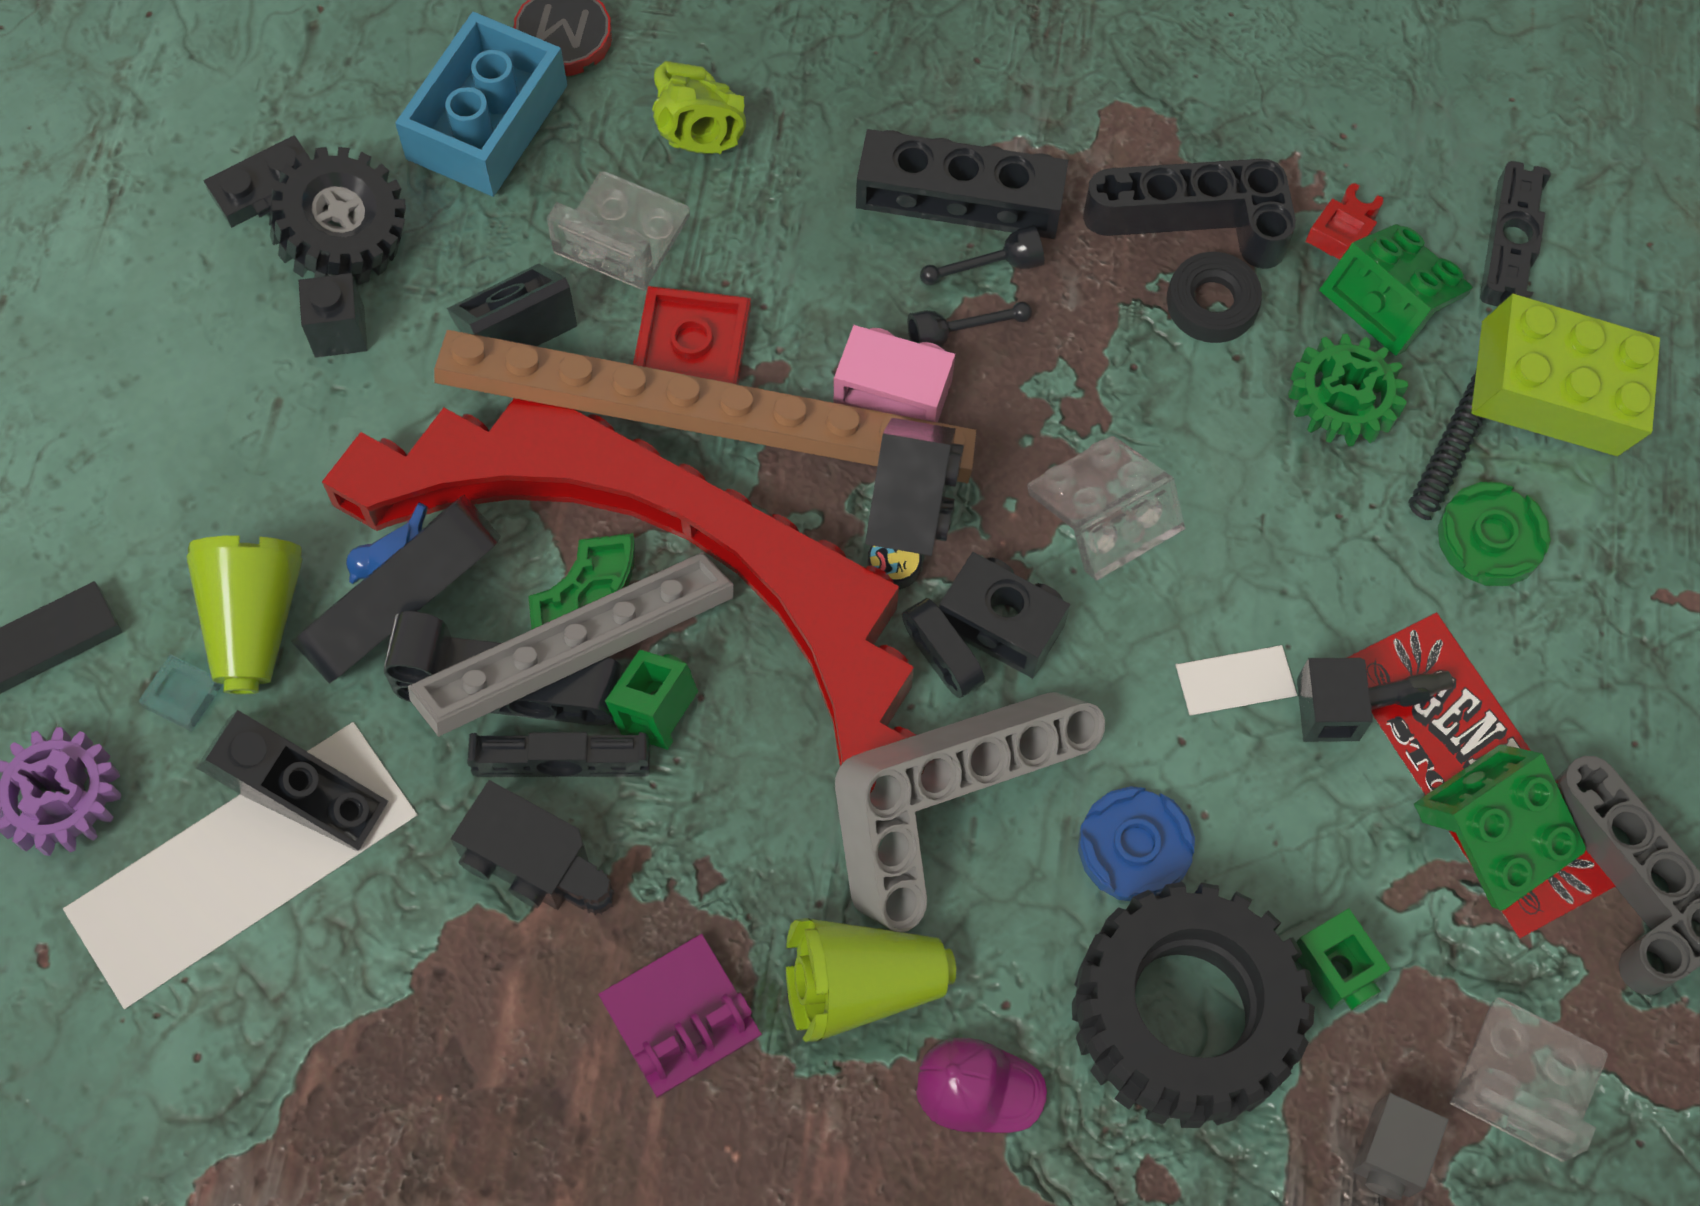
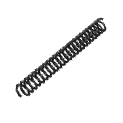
(1444, 454)

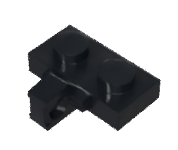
(248, 185)

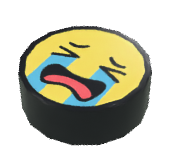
(899, 565)

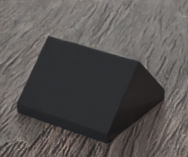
(520, 309)

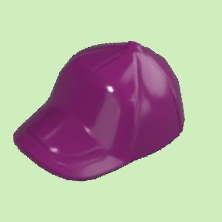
(979, 1087)

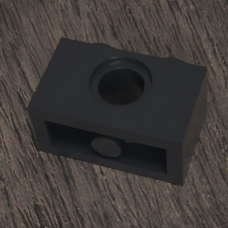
(1015, 640)

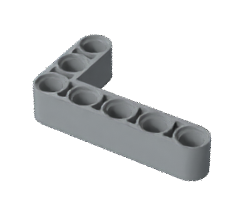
(1004, 747)

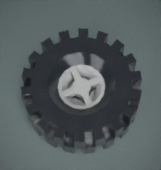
(341, 192)

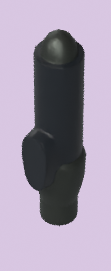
(1409, 691)

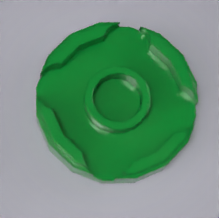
(1493, 534)

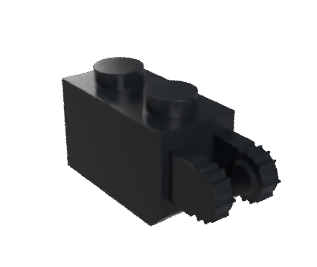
(530, 851)

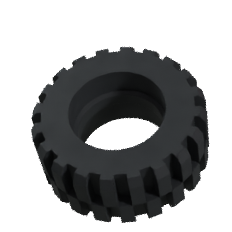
(1239, 946)

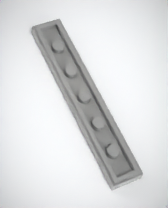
(569, 643)

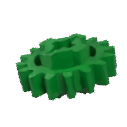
(1348, 390)

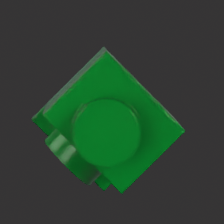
(652, 697)
(1346, 942)

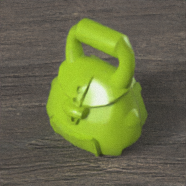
(696, 109)

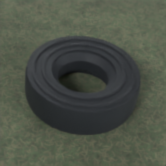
(1221, 269)

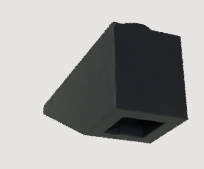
(291, 781)

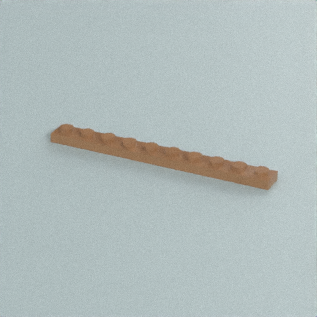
(671, 399)

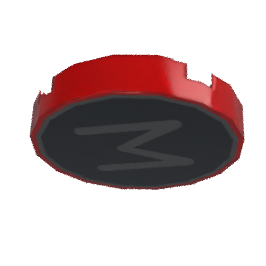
(575, 26)

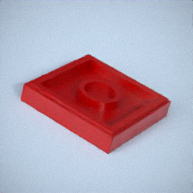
(693, 333)

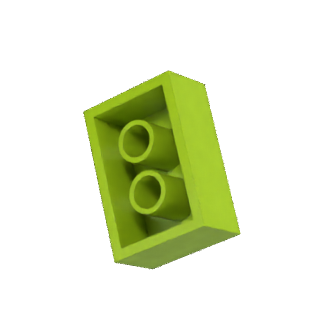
(1566, 375)

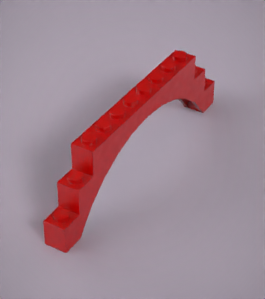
(563, 456)

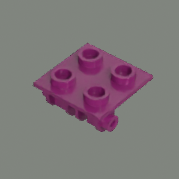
(680, 1015)

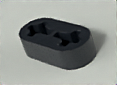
(943, 648)

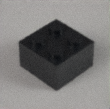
(911, 485)

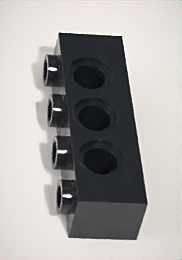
(938, 195)

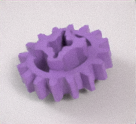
(51, 815)

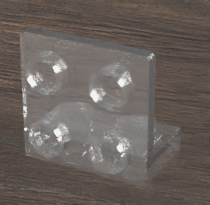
(618, 229)
(1112, 502)
(1531, 1080)

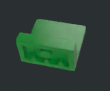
(1393, 285)
(1506, 821)

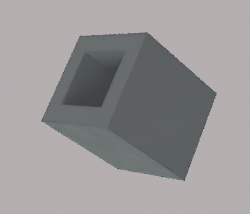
(1399, 1147)

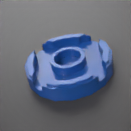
(1135, 843)

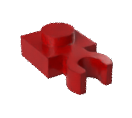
(1344, 223)

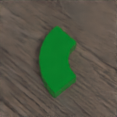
(599, 570)

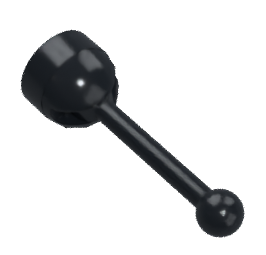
(1021, 250)
(935, 329)

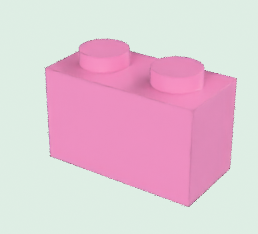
(893, 374)

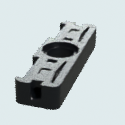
(1515, 206)
(559, 755)

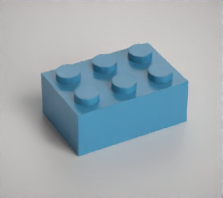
(482, 103)

